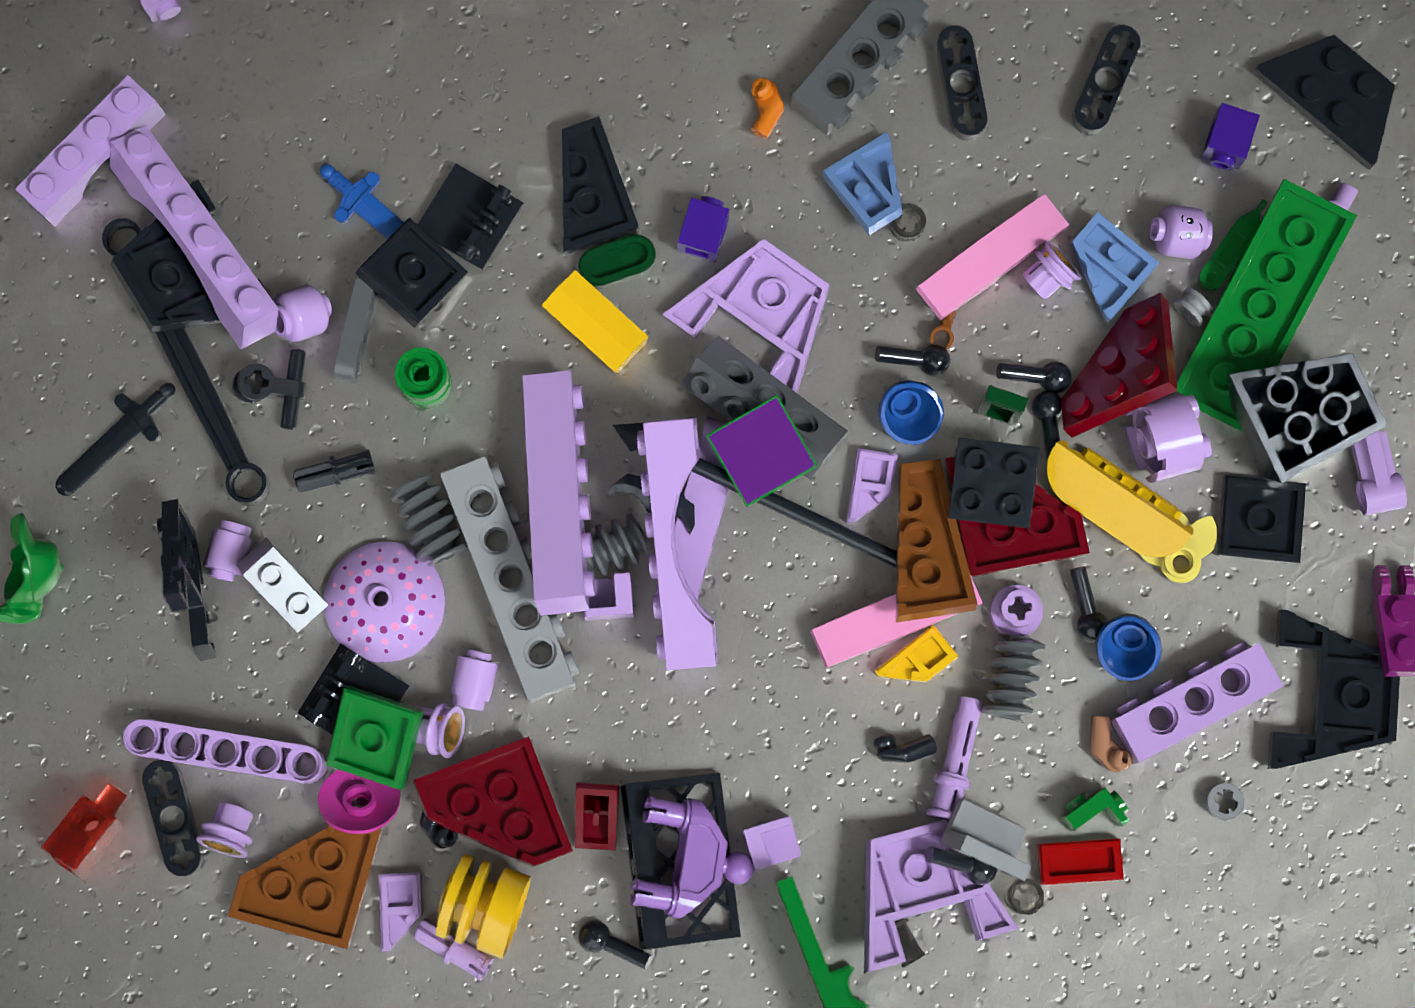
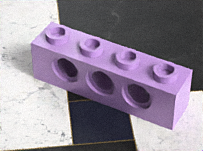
(1255, 678)

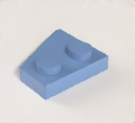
(868, 184)
(1111, 264)

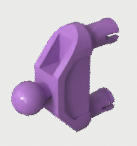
(698, 859)

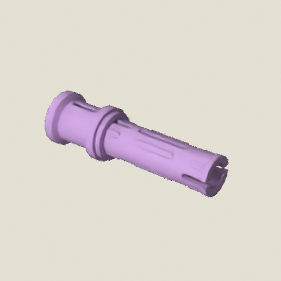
(952, 779)

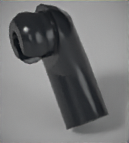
(905, 752)

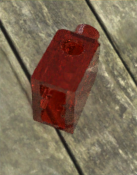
(82, 849)

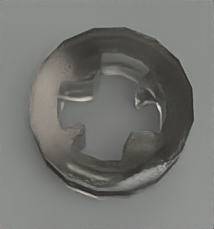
(901, 235)
(1014, 904)

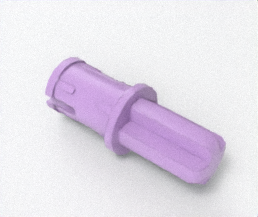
(463, 956)

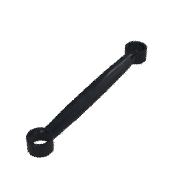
(201, 393)

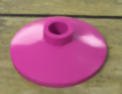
(345, 791)

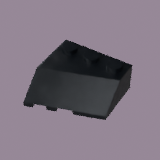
(1303, 412)

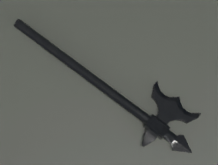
(685, 510)

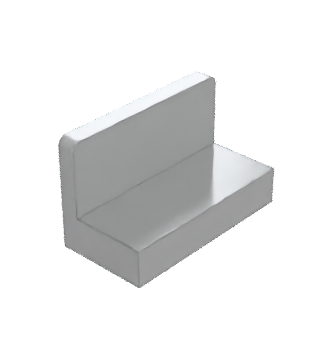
(986, 838)

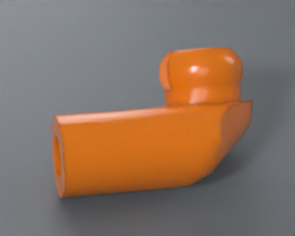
(769, 104)

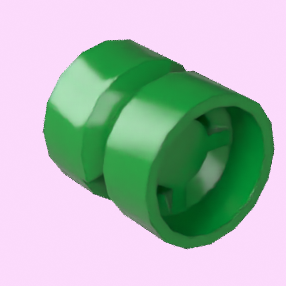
(423, 377)

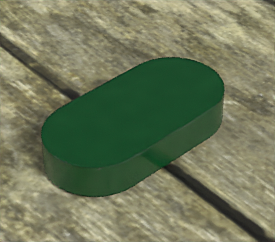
(617, 261)

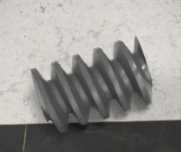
(427, 521)
(617, 545)
(1013, 678)

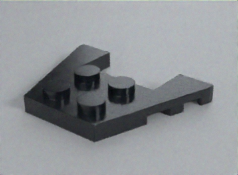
(163, 279)
(183, 574)
(1352, 696)

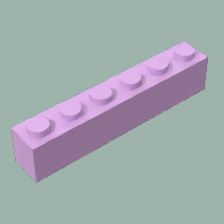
(555, 493)

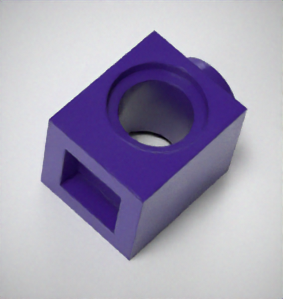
(1230, 137)
(703, 228)

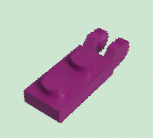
(1395, 620)

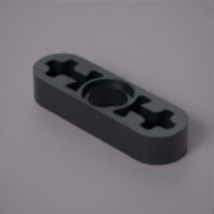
(967, 53)
(1127, 59)
(172, 850)

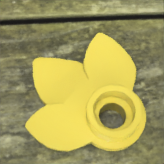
(1198, 546)

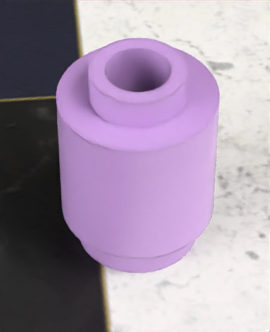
(226, 549)
(473, 680)

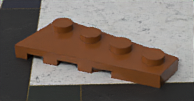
(930, 553)

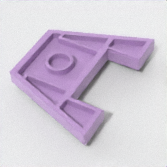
(770, 297)
(905, 885)

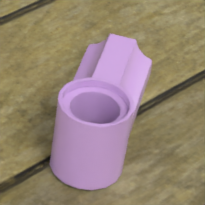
(1378, 484)

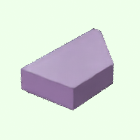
(871, 482)
(399, 905)

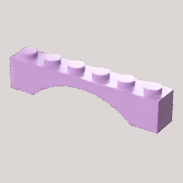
(230, 284)
(688, 628)

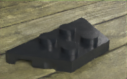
(1335, 93)

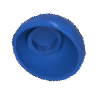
(910, 412)
(1129, 647)

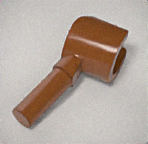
(945, 325)

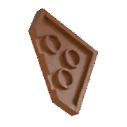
(310, 887)

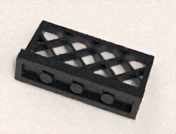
(644, 862)

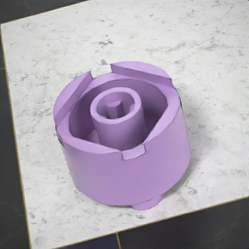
(1168, 437)

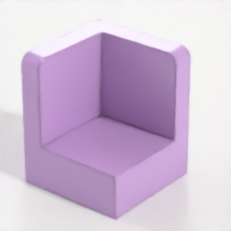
(612, 599)
(772, 843)

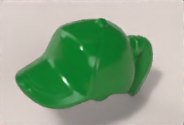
(32, 576)

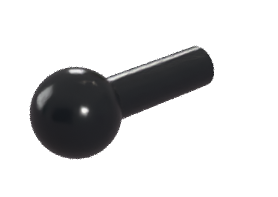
(932, 360)
(1053, 376)
(1047, 409)
(1091, 620)
(975, 870)
(596, 937)

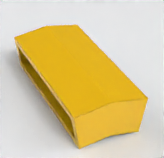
(595, 321)

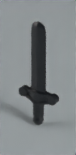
(136, 419)

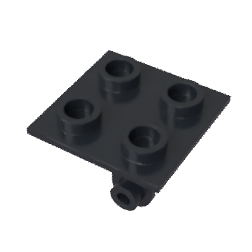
(470, 216)
(994, 482)
(345, 670)

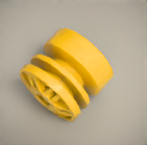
(482, 905)

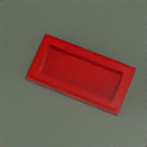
(1080, 861)

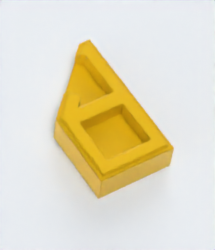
(920, 658)

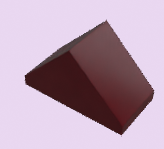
(596, 816)

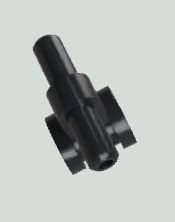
(291, 388)

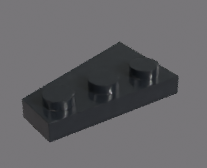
(593, 190)

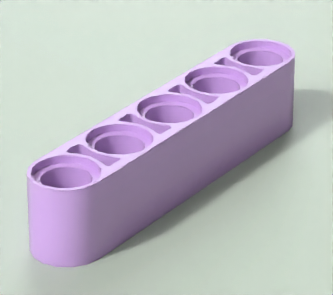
(708, 503)
(206, 745)

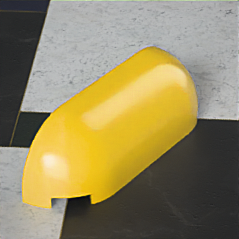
(1116, 501)

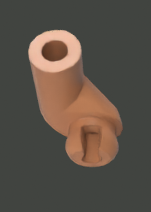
(1104, 748)

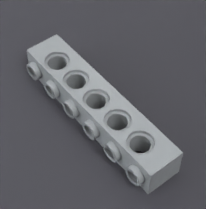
(462, 487)

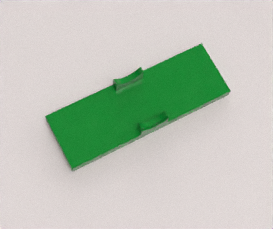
(1265, 295)
(831, 986)

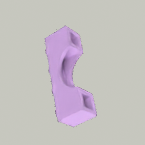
(63, 175)

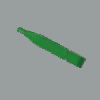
(1230, 250)

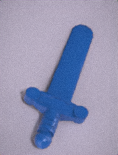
(358, 199)

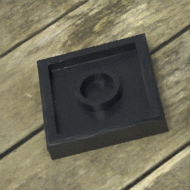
(411, 272)
(1261, 520)

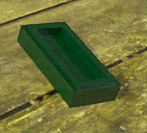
(1002, 405)

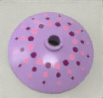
(404, 622)

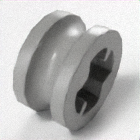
(1193, 306)
(1213, 807)

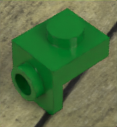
(1084, 808)

